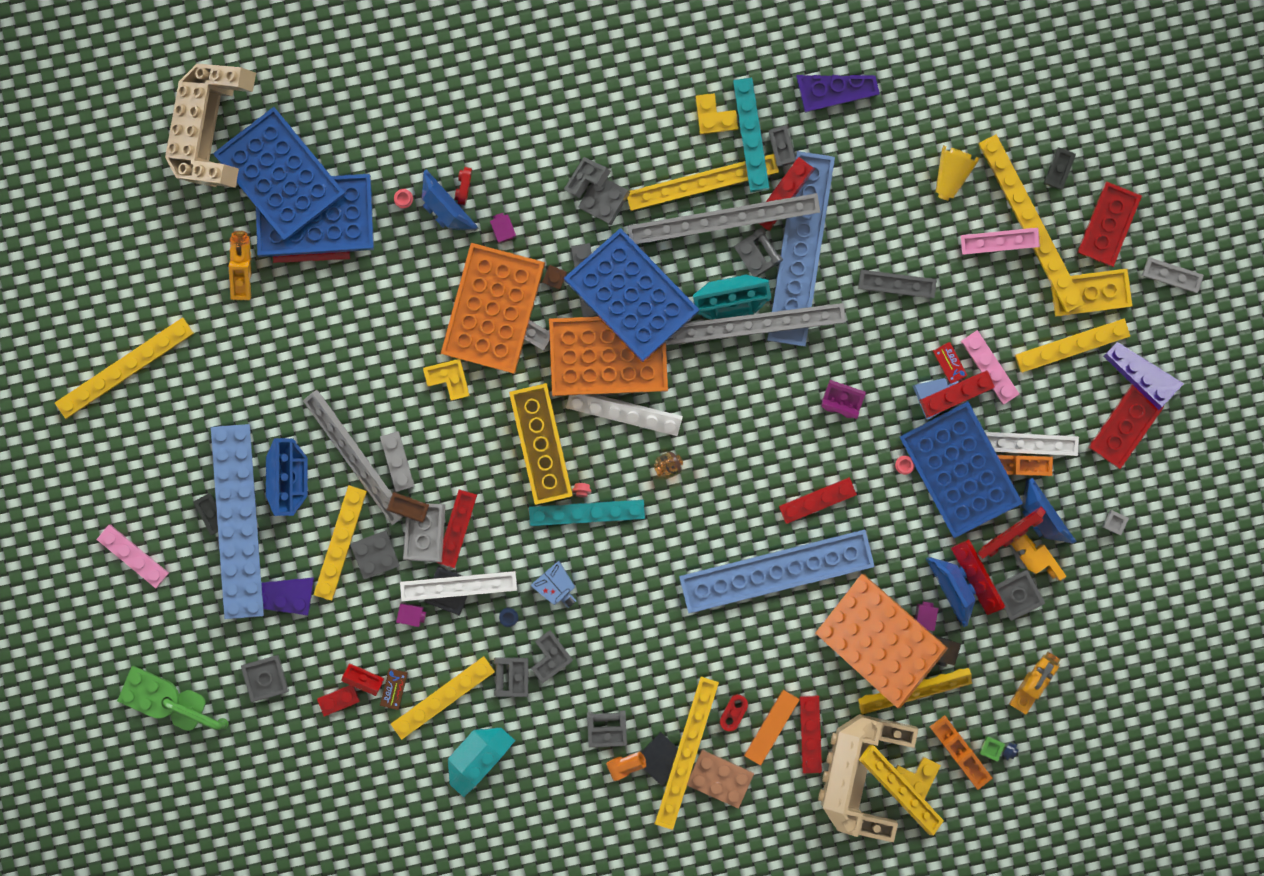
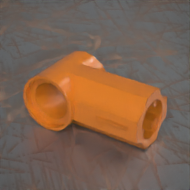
(622, 767)

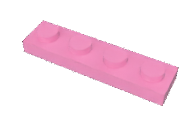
(1000, 241)
(985, 361)
(132, 556)

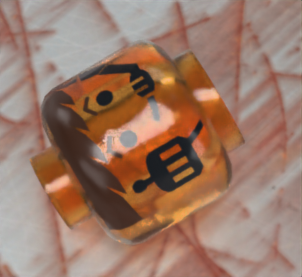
(668, 465)

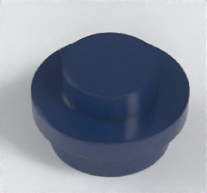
(508, 617)
(1010, 751)

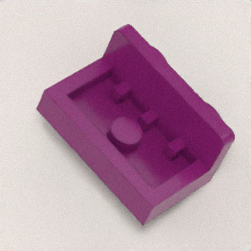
(843, 399)

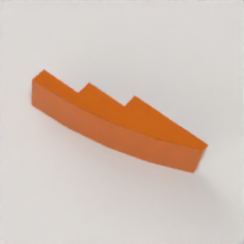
(1027, 465)
(961, 752)

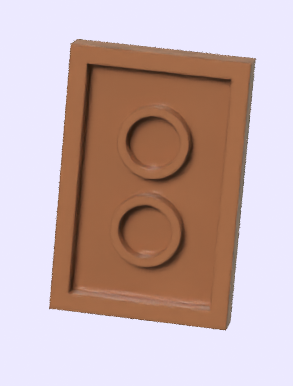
(720, 778)

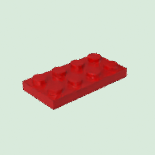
(1109, 224)
(1125, 427)

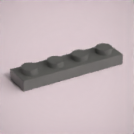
(897, 284)

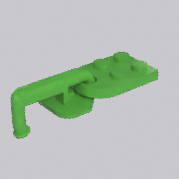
(148, 693)

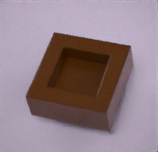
(554, 277)

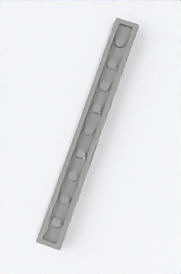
(724, 218)
(759, 323)

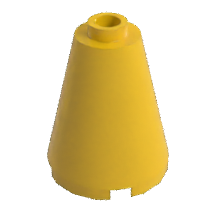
(953, 171)

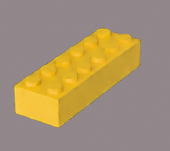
(540, 443)

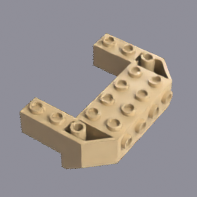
(195, 123)
(847, 774)

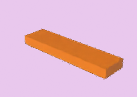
(771, 727)

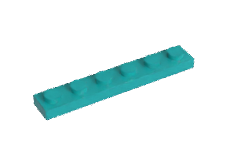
(751, 134)
(586, 512)

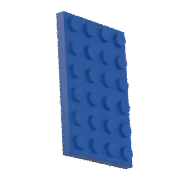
(280, 174)
(340, 228)
(631, 295)
(961, 469)

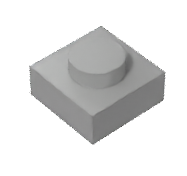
(1115, 522)

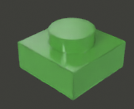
(992, 748)

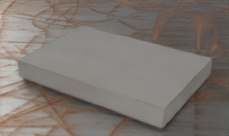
(425, 539)

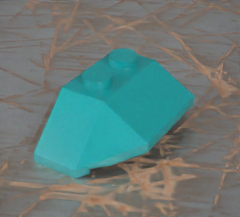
(732, 297)
(477, 757)

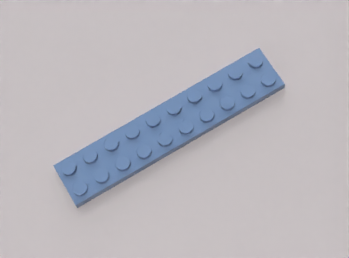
(802, 250)
(237, 521)
(777, 571)

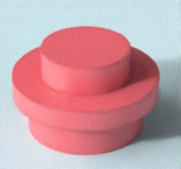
(403, 198)
(904, 465)
(581, 489)

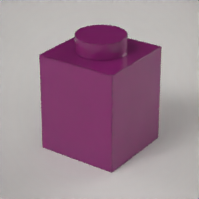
(503, 228)
(411, 614)
(926, 615)

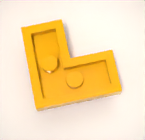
(712, 121)
(452, 374)
(923, 776)

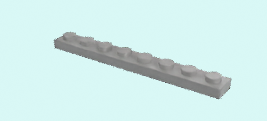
(351, 453)

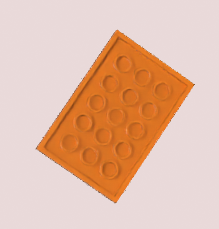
(493, 308)
(594, 360)
(881, 641)

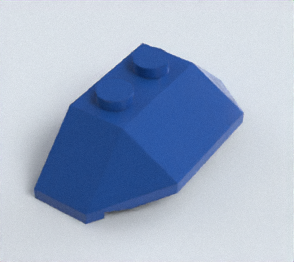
(444, 206)
(286, 476)
(1052, 525)
(955, 588)

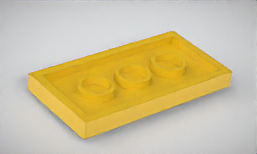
(1099, 292)

